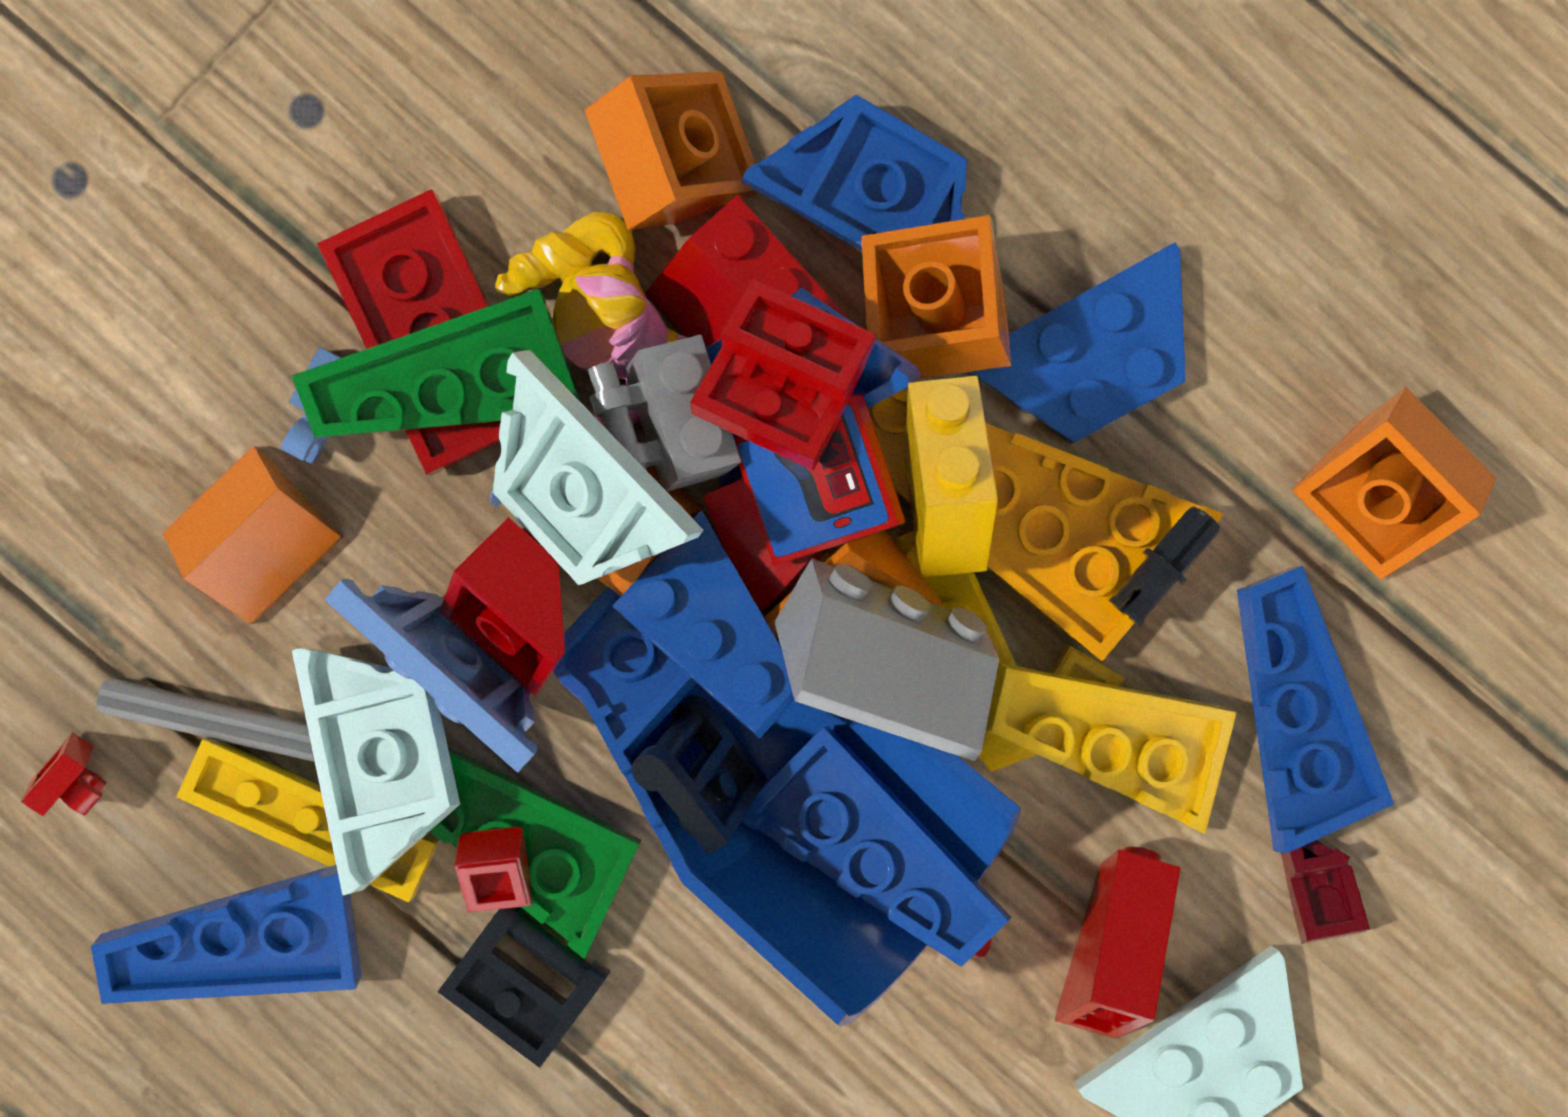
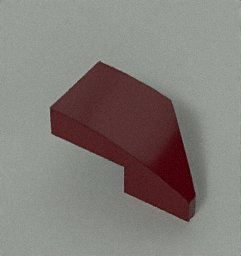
(1323, 893)

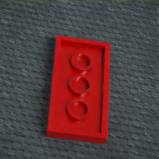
(402, 277)

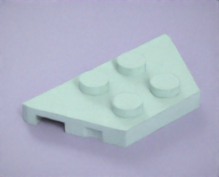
(577, 482)
(376, 760)
(1212, 1057)

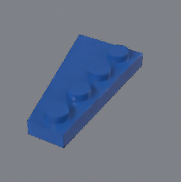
(1307, 724)

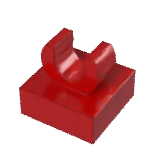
(65, 778)

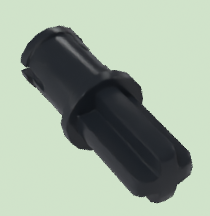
(1165, 565)

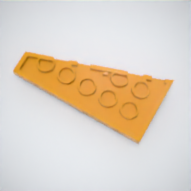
(1061, 526)

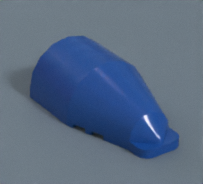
(786, 909)

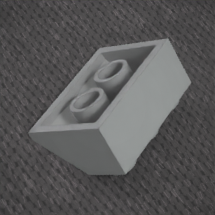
(888, 658)

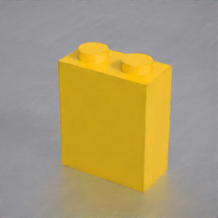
(949, 476)

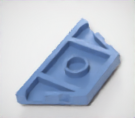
(444, 663)

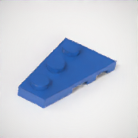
(711, 628)

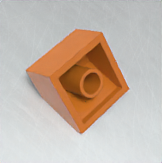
(671, 146)
(938, 296)
(1396, 485)

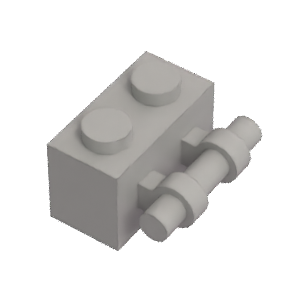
(661, 389)

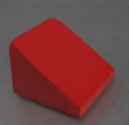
(493, 869)

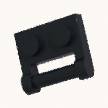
(716, 788)
(511, 998)

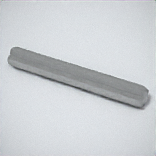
(205, 718)

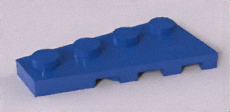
(858, 832)
(250, 943)

